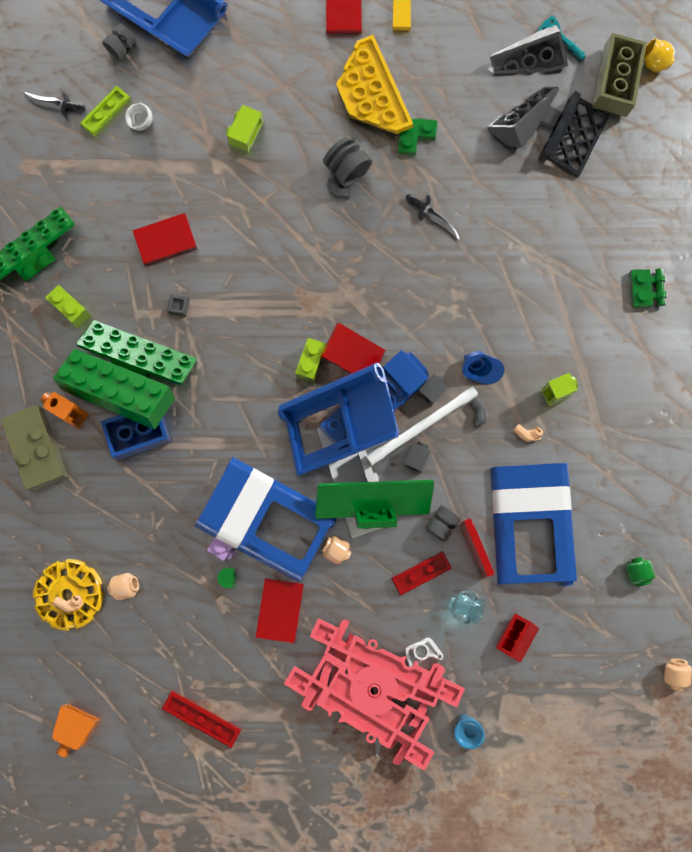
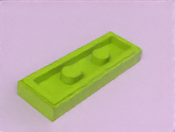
(105, 111)

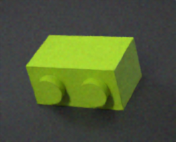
(244, 128)
(68, 306)
(310, 361)
(559, 389)

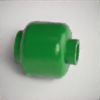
(640, 572)

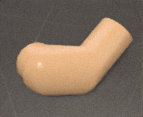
(528, 435)
(70, 605)

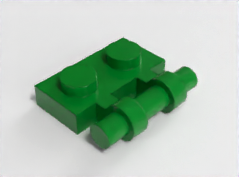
(642, 290)

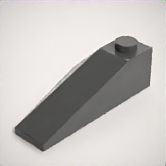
(534, 53)
(523, 121)

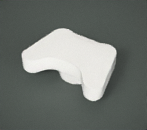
(422, 650)

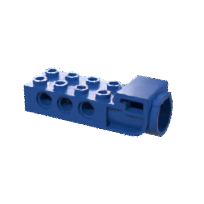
(404, 378)

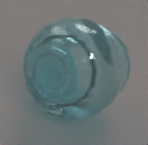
(467, 607)

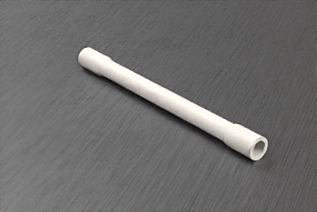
(380, 453)

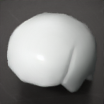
(138, 117)

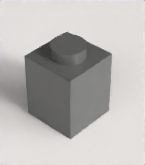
(433, 389)
(417, 457)

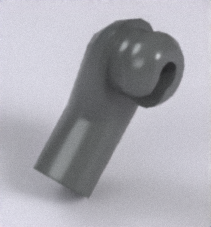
(336, 189)
(481, 415)

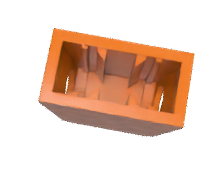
(64, 409)
(73, 729)

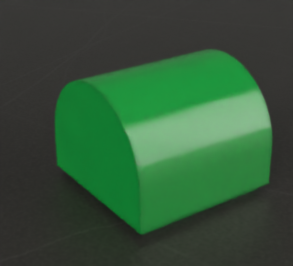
(227, 577)

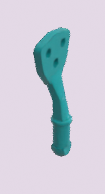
(569, 44)

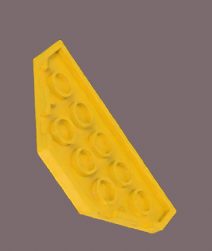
(371, 91)

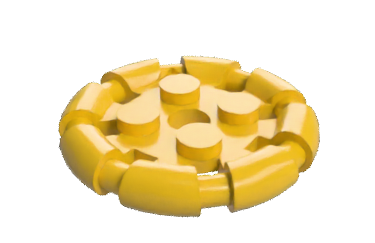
(73, 583)

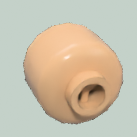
(336, 549)
(123, 586)
(678, 674)

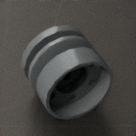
(347, 161)

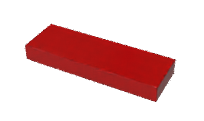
(421, 573)

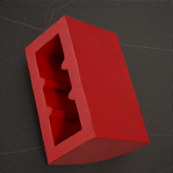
(517, 638)

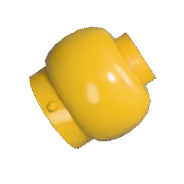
(658, 55)

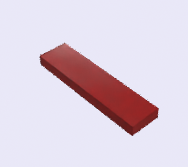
(201, 719)

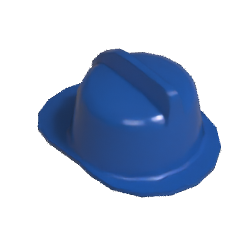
(482, 368)

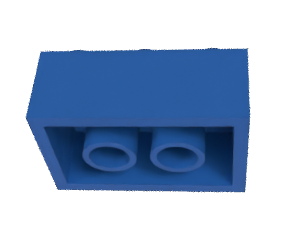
(131, 438)

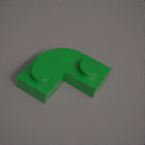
(421, 130)

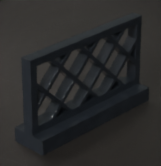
(563, 124)

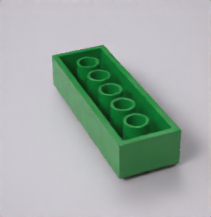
(114, 388)

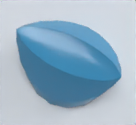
(469, 732)

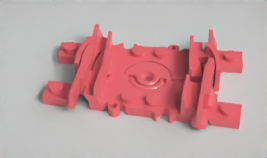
(369, 712)

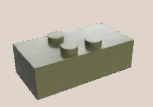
(619, 74)
(34, 448)

